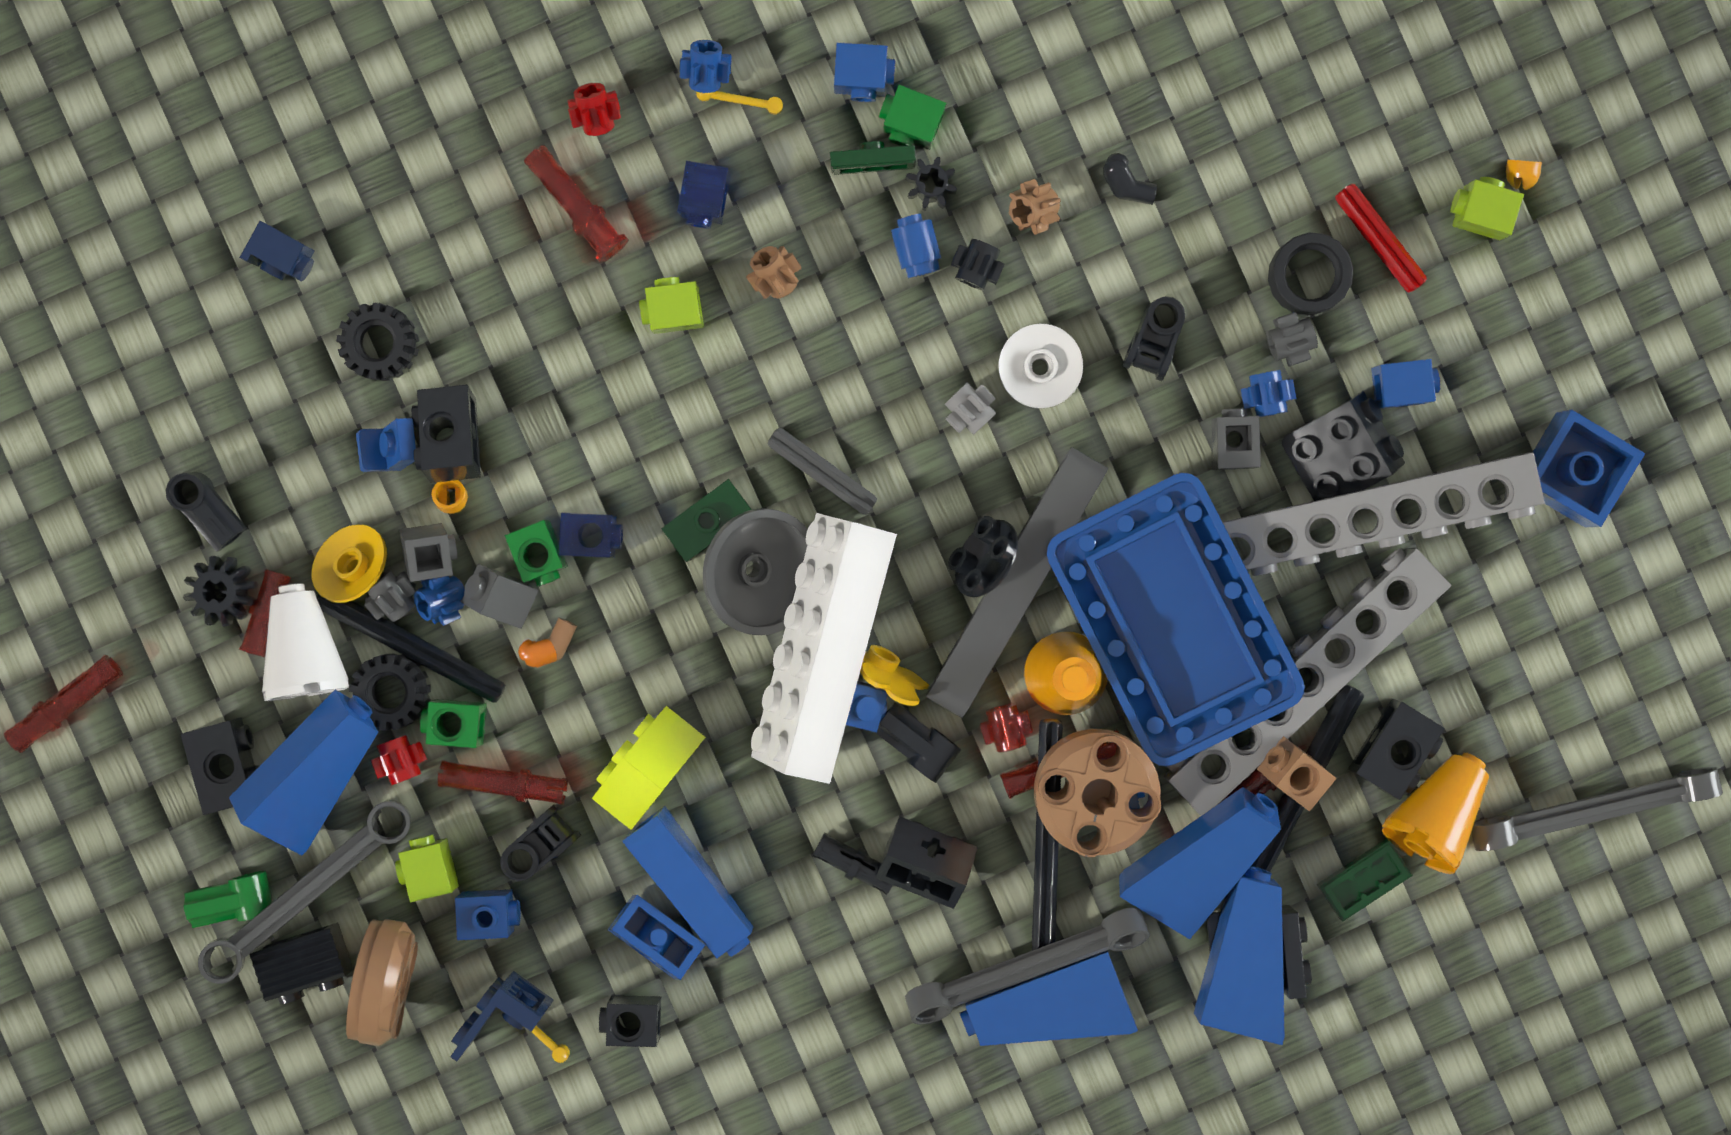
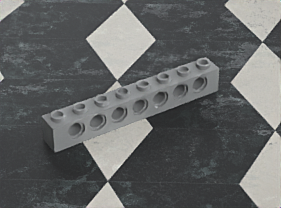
(1516, 473)
(1421, 588)

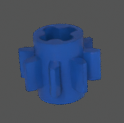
(705, 66)
(1268, 393)
(440, 599)

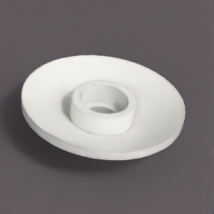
(1046, 344)

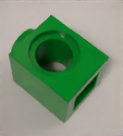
(520, 544)
(472, 718)

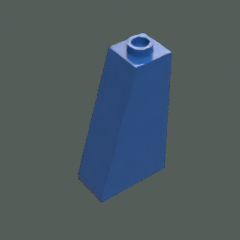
(306, 773)
(1202, 862)
(689, 883)
(1245, 964)
(1057, 1005)

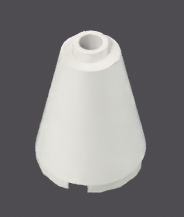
(300, 648)

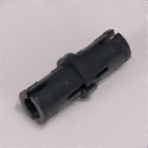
(851, 861)

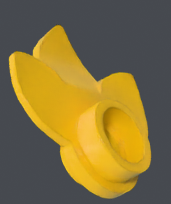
(882, 671)

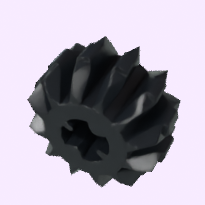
(204, 591)

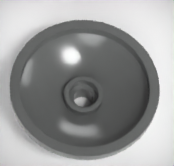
(760, 599)

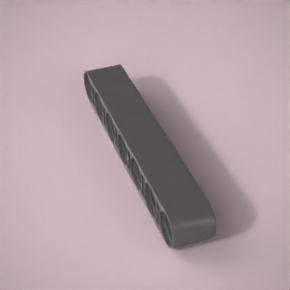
(1006, 604)

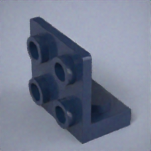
(516, 997)

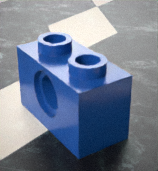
(656, 937)

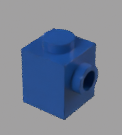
(862, 71)
(867, 707)
(486, 914)

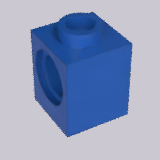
(1405, 383)

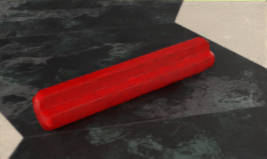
(1380, 238)

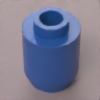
(916, 245)

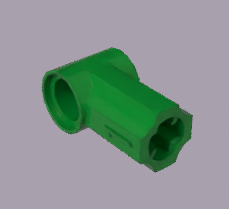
(238, 898)

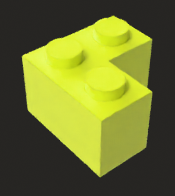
(644, 769)

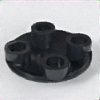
(984, 557)

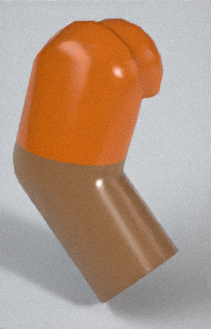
(548, 650)

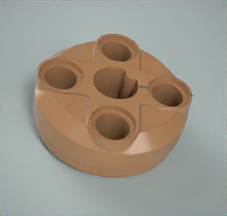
(1097, 792)
(381, 982)

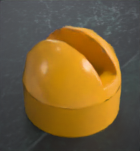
(1523, 171)
(441, 496)

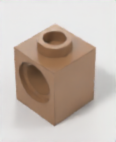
(1296, 773)

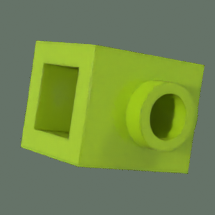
(1486, 208)
(671, 306)
(426, 868)

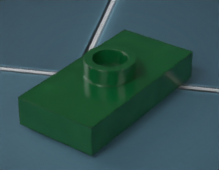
(872, 158)
(698, 525)
(1364, 880)

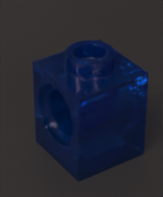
(703, 194)
(571, 535)

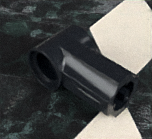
(208, 512)
(924, 747)

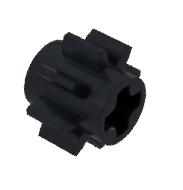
(938, 192)
(977, 264)

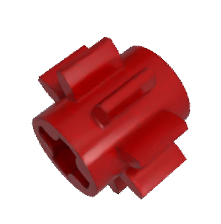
(594, 109)
(398, 760)

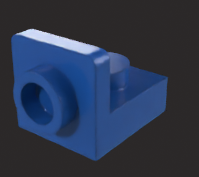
(387, 447)

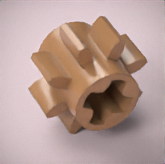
(1034, 206)
(773, 272)

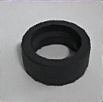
(1342, 280)

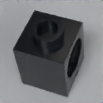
(649, 1013)

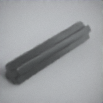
(822, 471)

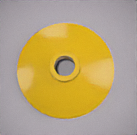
(349, 563)

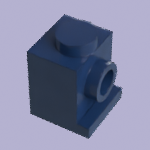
(278, 252)

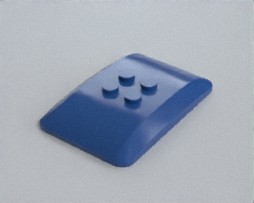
(1175, 619)

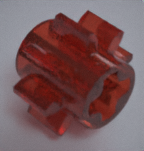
(1006, 727)

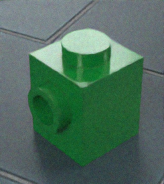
(911, 117)

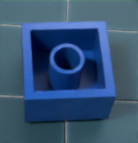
(1583, 468)

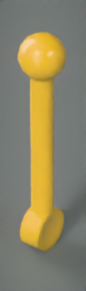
(773, 105)
(559, 1052)

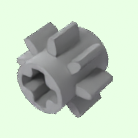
(970, 408)

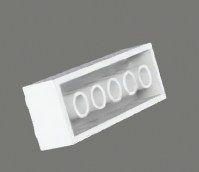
(822, 647)

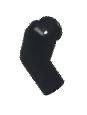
(1123, 183)

